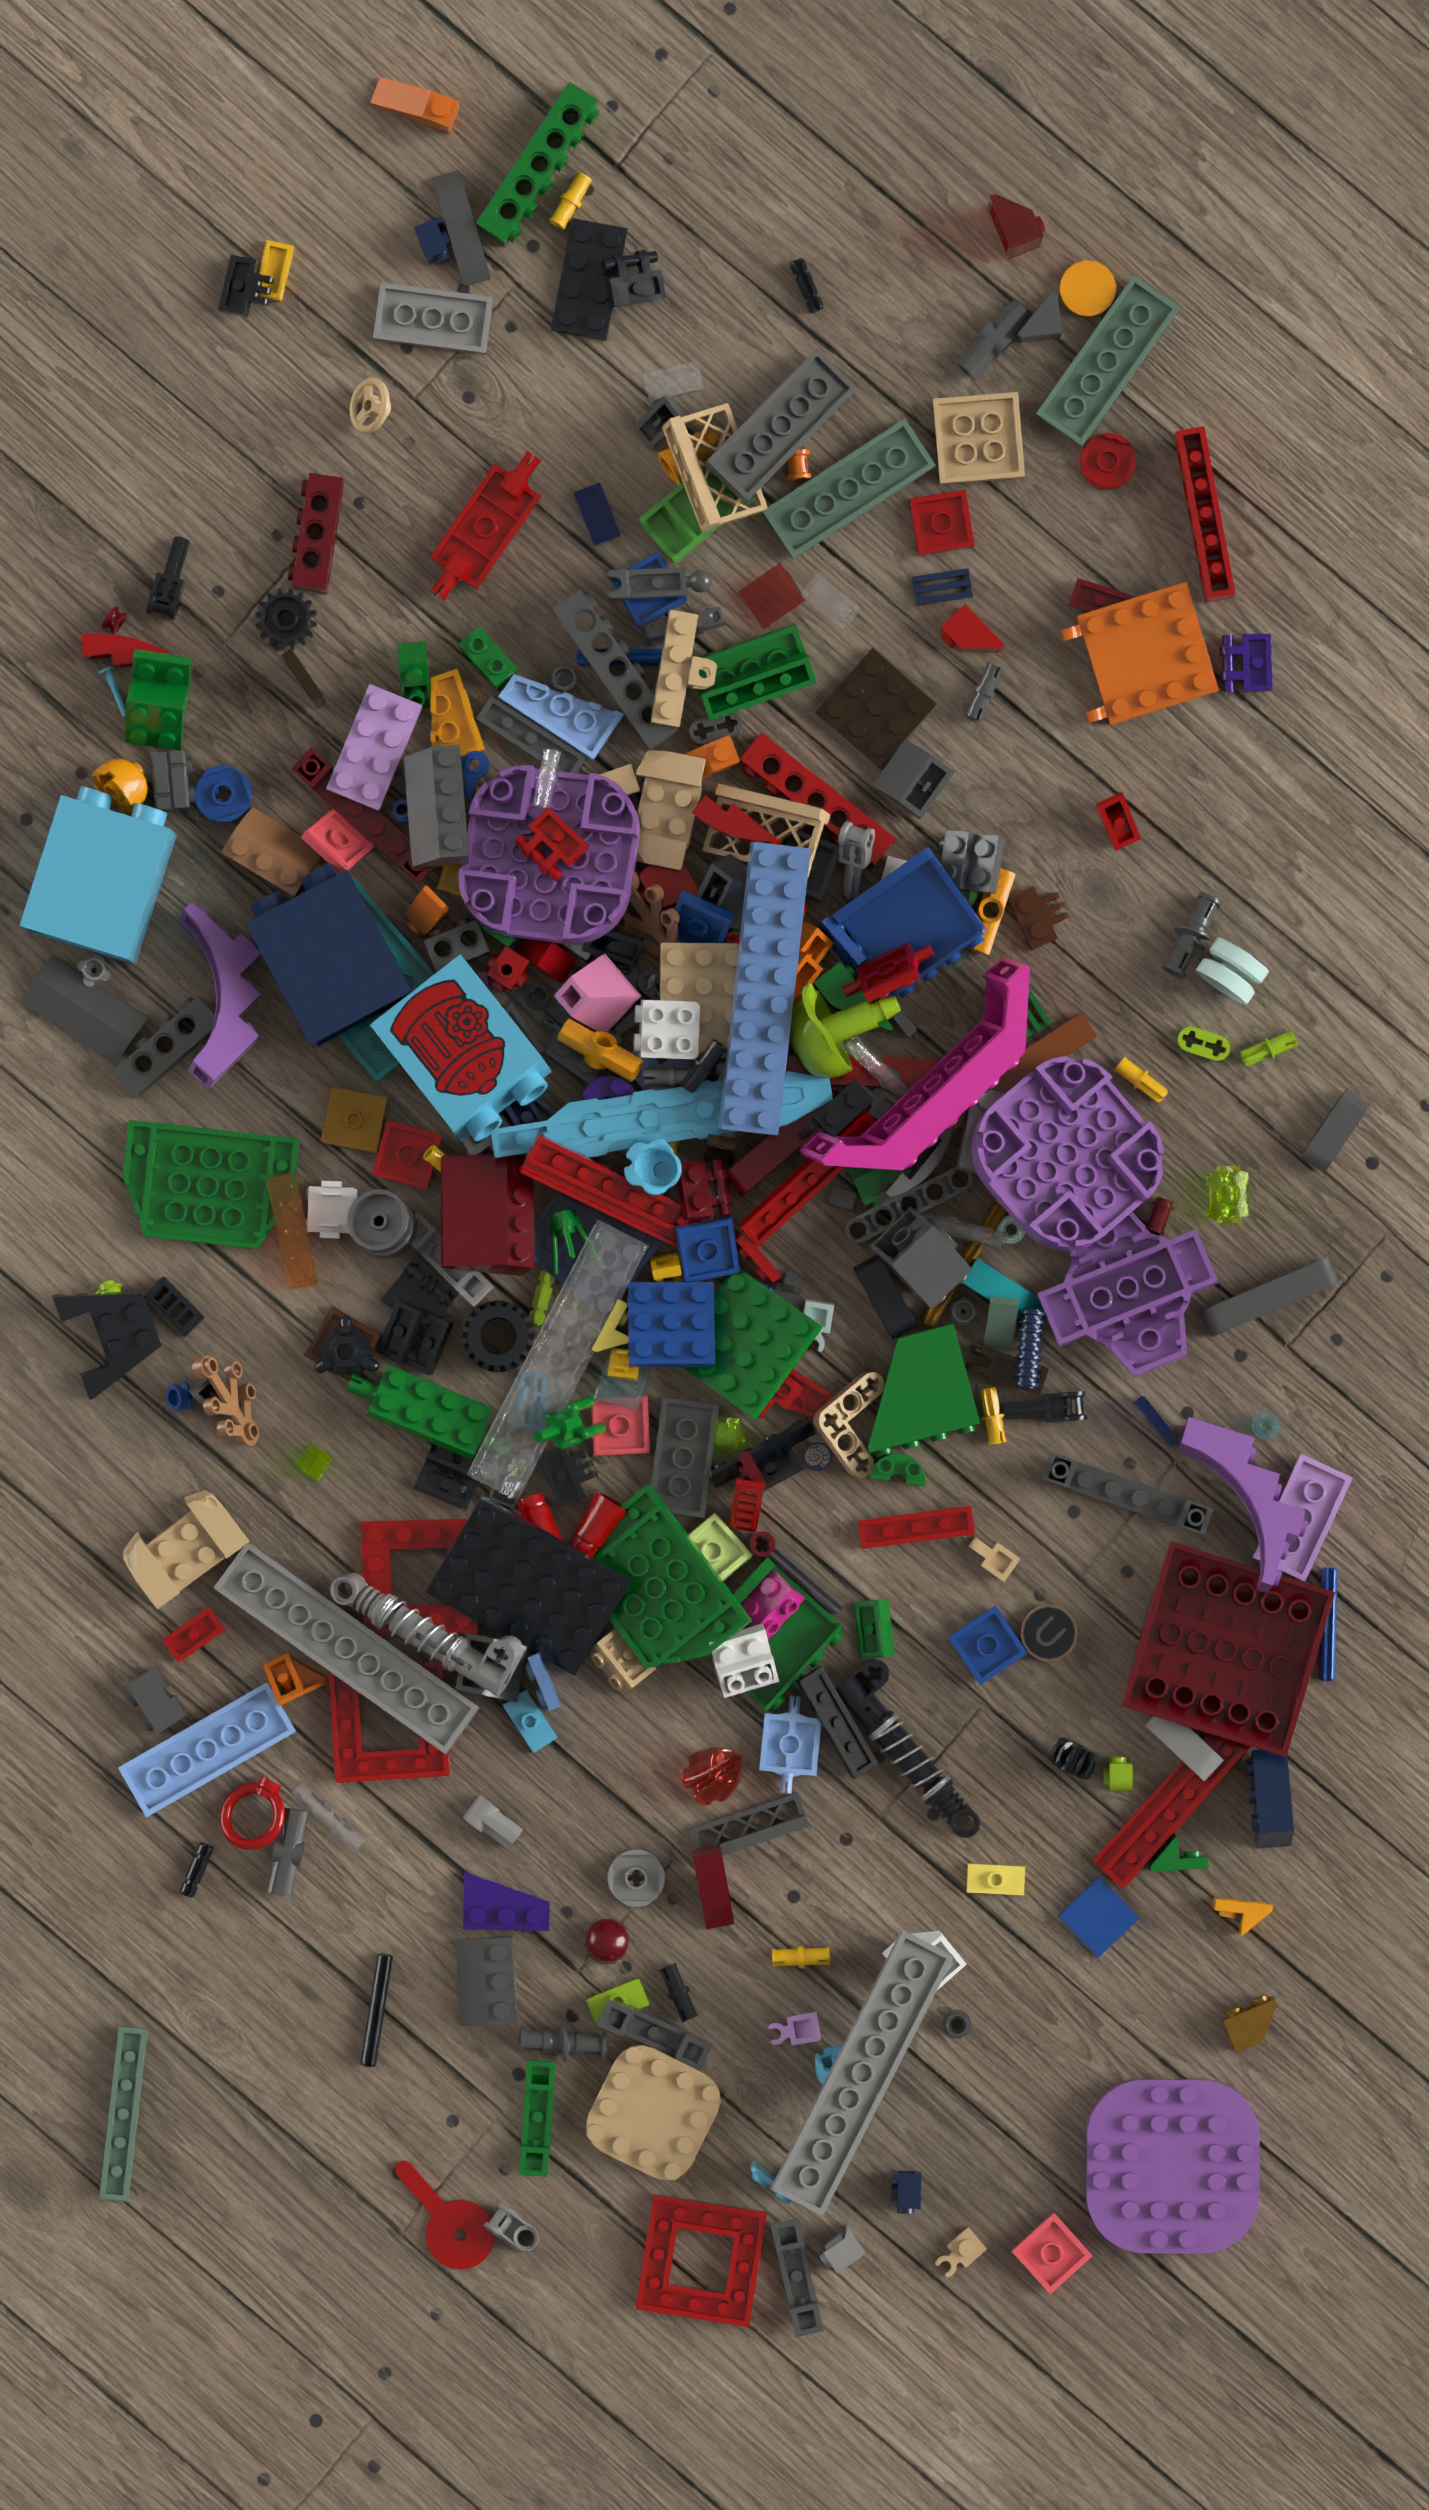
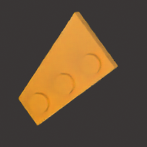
(452, 714)

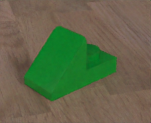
(1169, 1859)

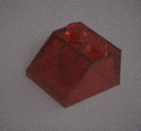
(1016, 226)

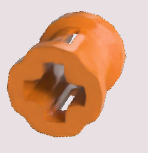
(798, 467)

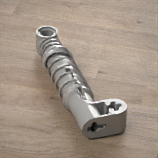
(450, 1650)

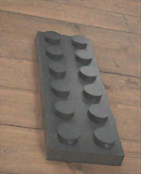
(780, 426)

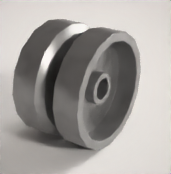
(366, 1218)

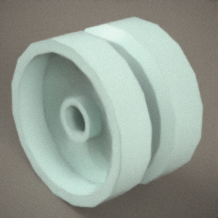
(1234, 968)

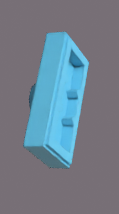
(530, 1721)

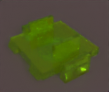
(1228, 1194)

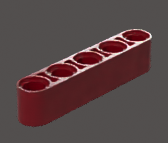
(770, 1154)

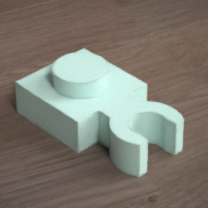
(821, 1313)

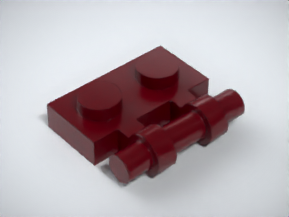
(695, 1191)

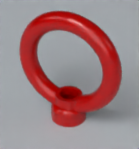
(266, 1789)

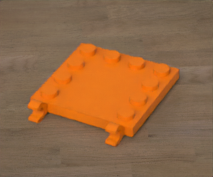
(1145, 653)

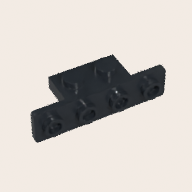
(772, 1457)

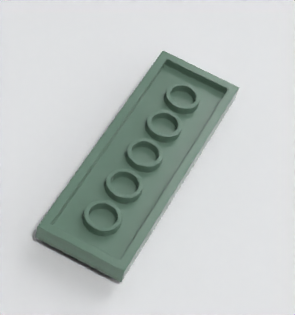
(1107, 361)
(849, 489)

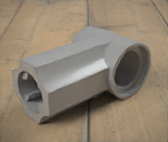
(488, 1819)

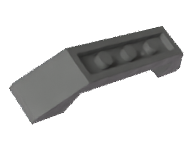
(1127, 1494)

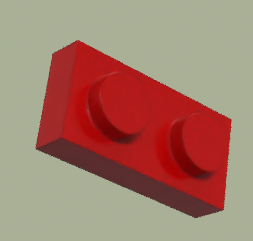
(748, 1250)
(194, 1634)

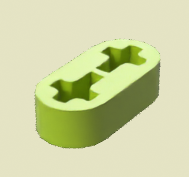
(1201, 1050)

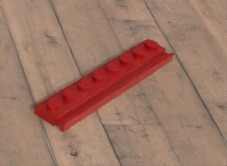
(604, 1189)
(1164, 1814)

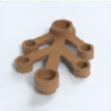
(651, 919)
(244, 1430)

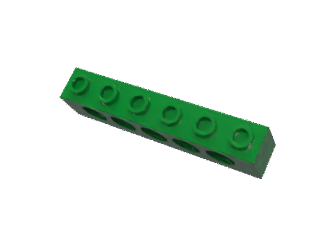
(570, 101)

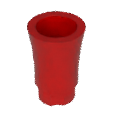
(535, 1510)
(597, 1523)

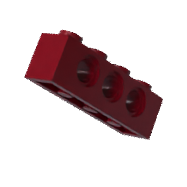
(318, 577)

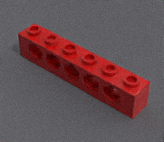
(1204, 514)
(765, 749)

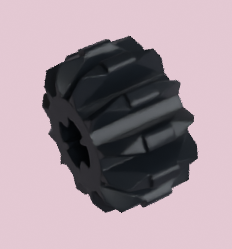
(1074, 1758)

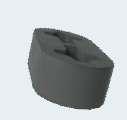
(716, 734)

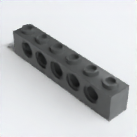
(567, 613)

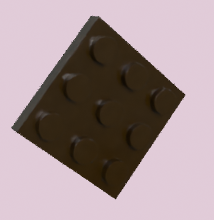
(876, 708)

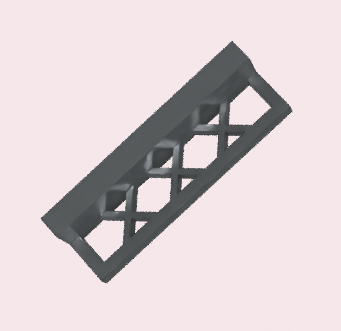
(759, 1835)

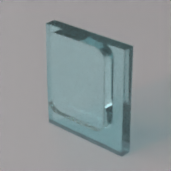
(622, 1392)

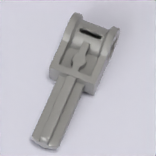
(856, 853)

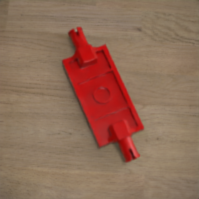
(486, 526)

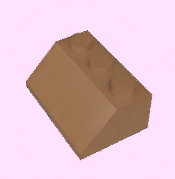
(271, 852)

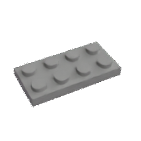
(433, 318)

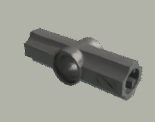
(993, 340)
(287, 1852)

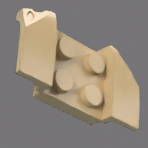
(666, 806)
(184, 1549)

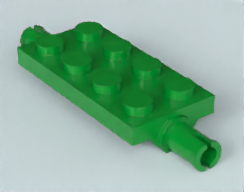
(425, 1410)

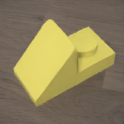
(609, 1336)

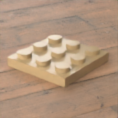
(978, 438)

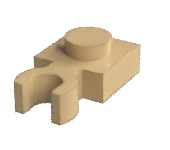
(964, 2249)

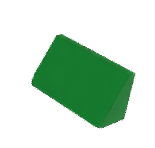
(874, 1628)

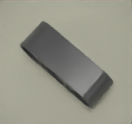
(1335, 1130)

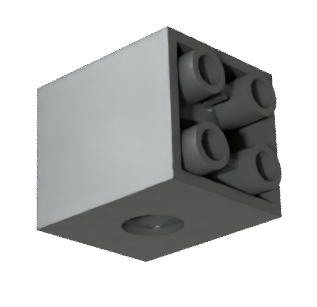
(922, 1257)

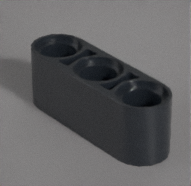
(885, 1296)

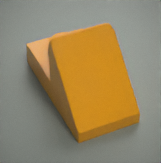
(1250, 1911)

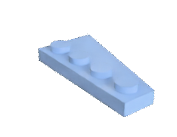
(569, 719)

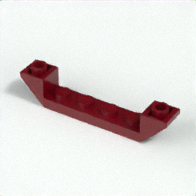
(367, 821)

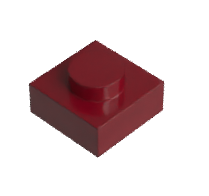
(749, 1469)

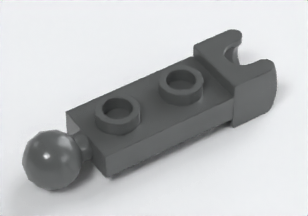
(656, 583)

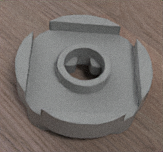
(625, 1865)

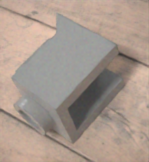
(841, 2251)

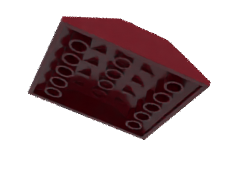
(1225, 1652)

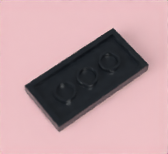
(582, 294)

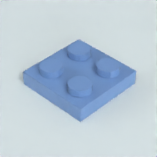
(546, 1694)

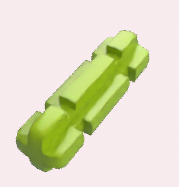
(541, 1298)

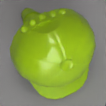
(819, 1034)

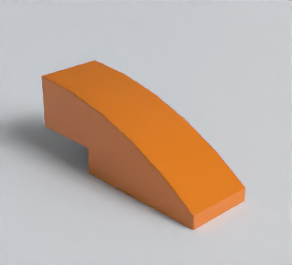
(813, 947)

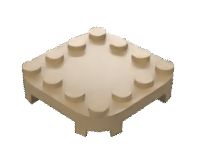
(653, 2112)

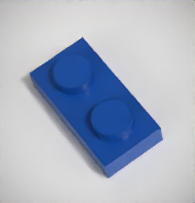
(847, 950)

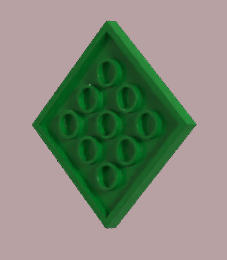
(755, 1343)

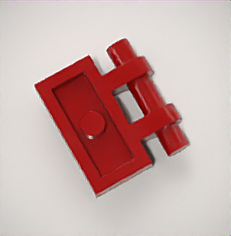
(558, 838)

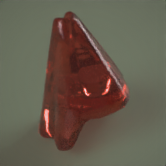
(713, 1774)

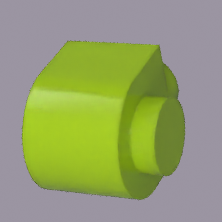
(1119, 1774)

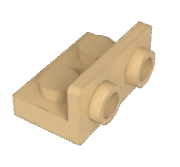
(618, 1662)

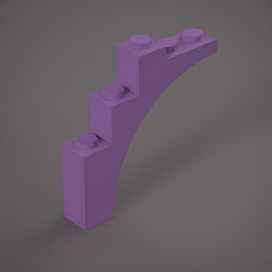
(234, 995)
(1258, 1488)

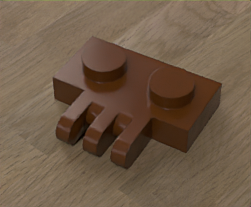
(1037, 916)

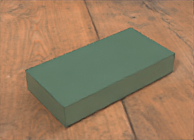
(1001, 1323)

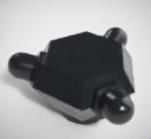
(346, 1351)

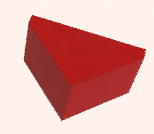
(547, 958)

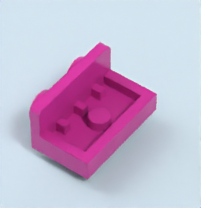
(771, 1602)

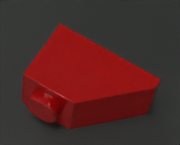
(969, 633)

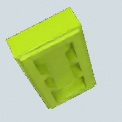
(628, 1993)

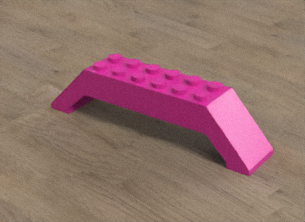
(947, 1087)

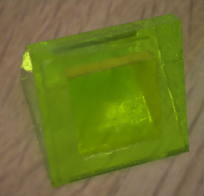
(314, 1461)

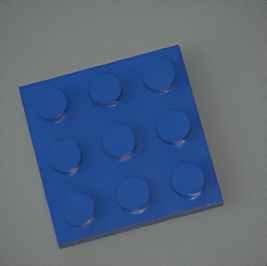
(671, 1324)

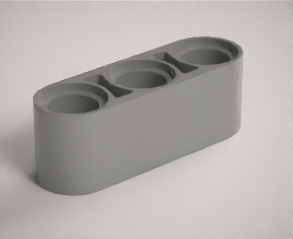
(1186, 1746)

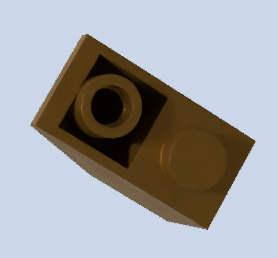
(1249, 2025)

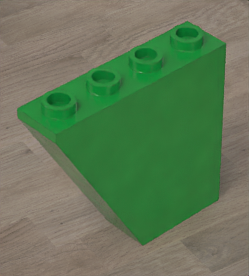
(924, 1393)

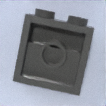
(972, 860)

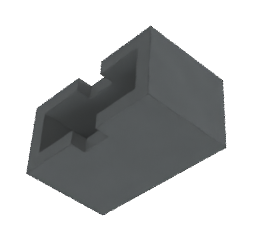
(155, 1702)

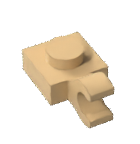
(997, 1560)

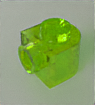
(729, 1435)

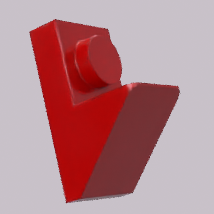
(1117, 821)

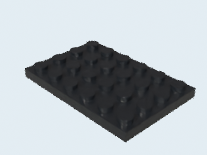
(528, 1585)

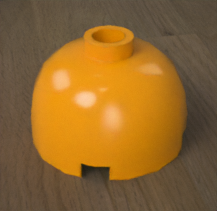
(122, 781)

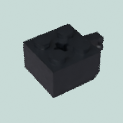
(823, 865)

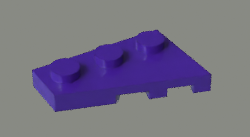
(501, 1908)

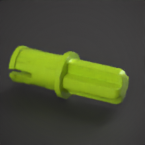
(1268, 1048)

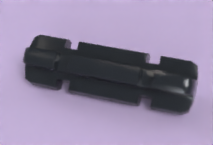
(806, 285)
(196, 1869)

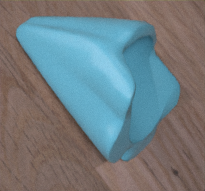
(653, 1166)

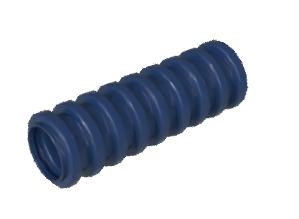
(1029, 1349)

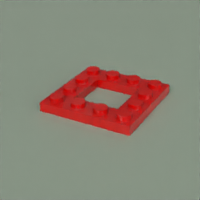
(376, 1546)
(355, 1765)
(654, 2289)

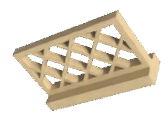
(691, 468)
(773, 807)

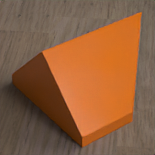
(292, 1678)

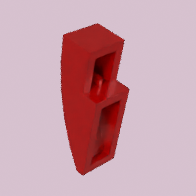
(114, 646)
(733, 822)

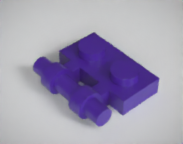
(1256, 663)

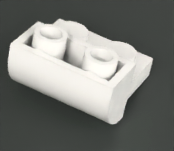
(744, 1662)

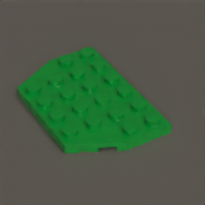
(204, 1182)
(674, 1592)

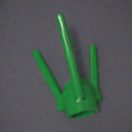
(564, 1224)

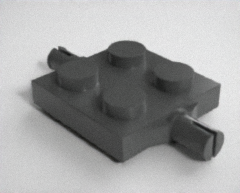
(569, 1058)

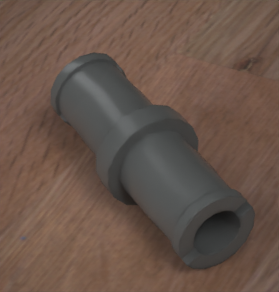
(984, 691)

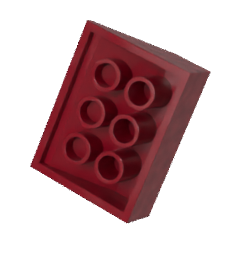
(486, 1214)

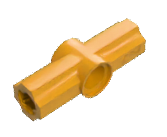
(999, 899)
(600, 1050)

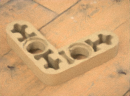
(841, 1416)

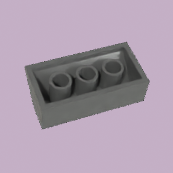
(436, 807)

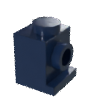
(433, 241)
(907, 2191)

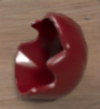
(607, 1941)

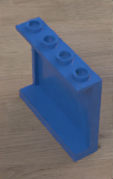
(914, 906)

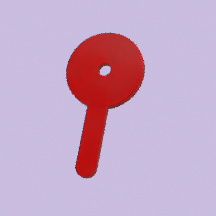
(448, 2219)

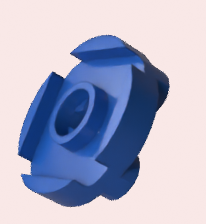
(209, 786)

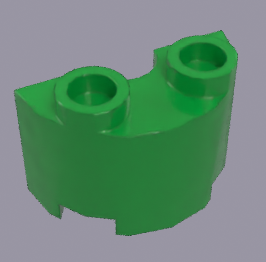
(899, 1464)

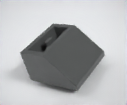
(913, 778)
(726, 886)
(512, 1689)

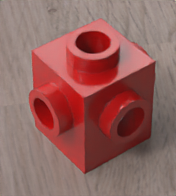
(506, 959)

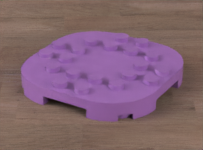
(509, 890)
(1066, 1154)
(1172, 2165)

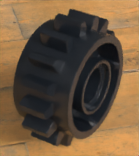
(275, 608)

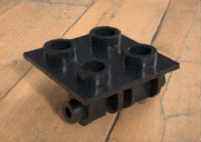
(421, 1287)

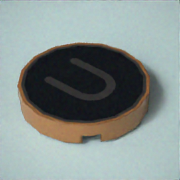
(1048, 1632)

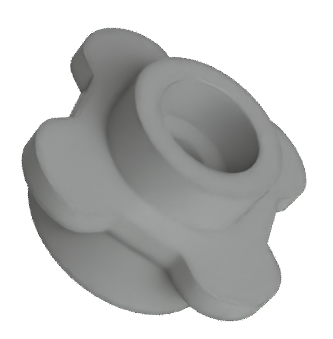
(91, 978)

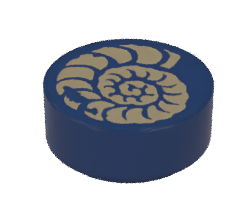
(817, 1456)

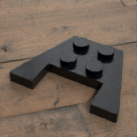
(123, 1330)

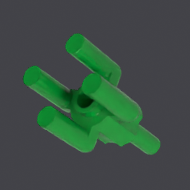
(567, 1427)

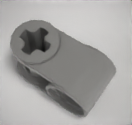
(511, 2228)

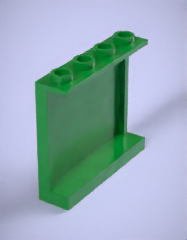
(795, 1643)

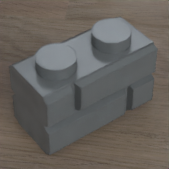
(171, 781)

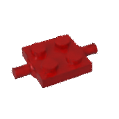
(888, 972)

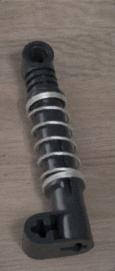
(902, 1749)

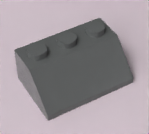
(486, 1981)

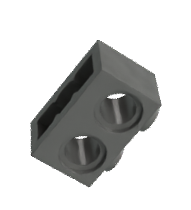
(453, 938)

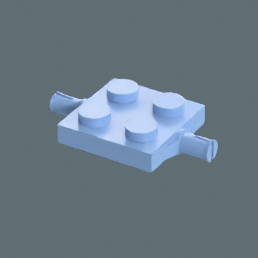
(790, 1744)

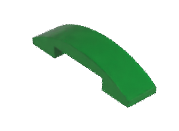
(537, 2118)

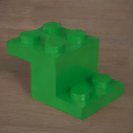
(157, 700)

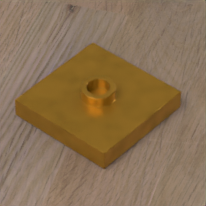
(354, 1120)

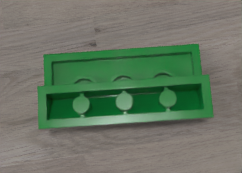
(756, 671)

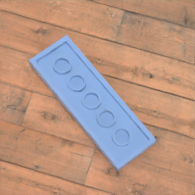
(206, 1749)

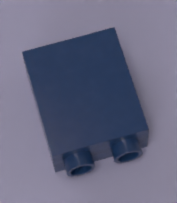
(327, 955)

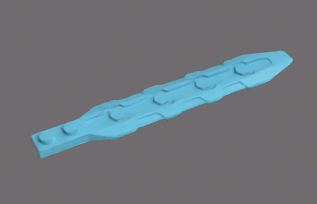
(668, 1114)

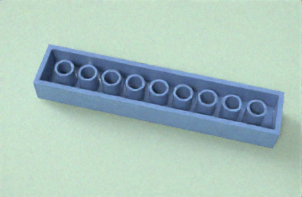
(764, 988)

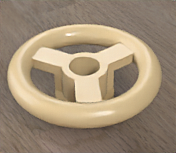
(372, 407)

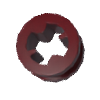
(114, 620)
(771, 1544)

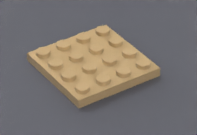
(704, 976)

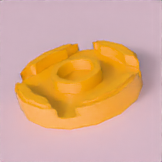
(1087, 289)

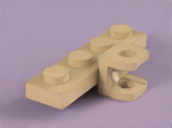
(679, 669)

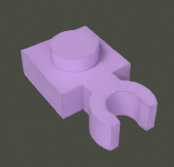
(800, 2029)

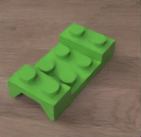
(674, 523)

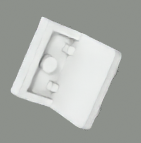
(667, 1029)

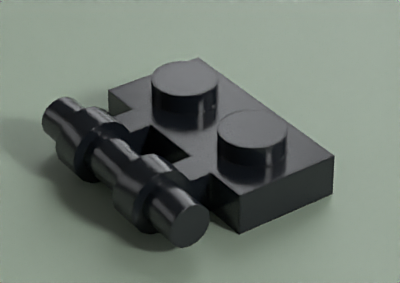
(634, 288)

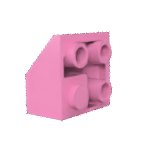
(598, 995)

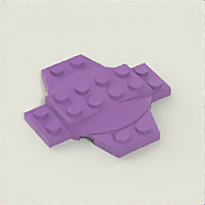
(1130, 1294)

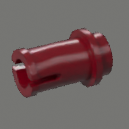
(1160, 1215)

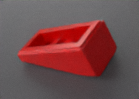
(746, 1507)

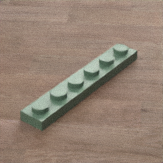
(123, 2113)

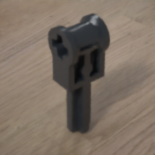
(168, 586)
(1055, 1407)

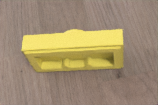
(995, 1879)

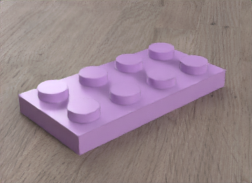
(374, 747)
(1320, 1493)

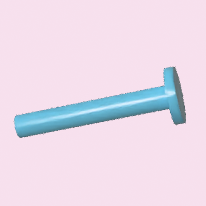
(118, 697)

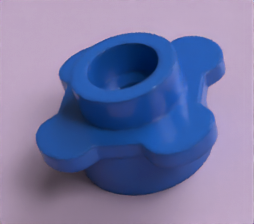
(179, 1396)

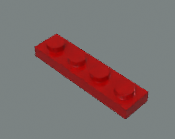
(916, 1527)

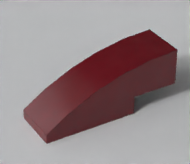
(713, 1887)

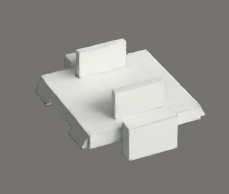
(329, 1208)

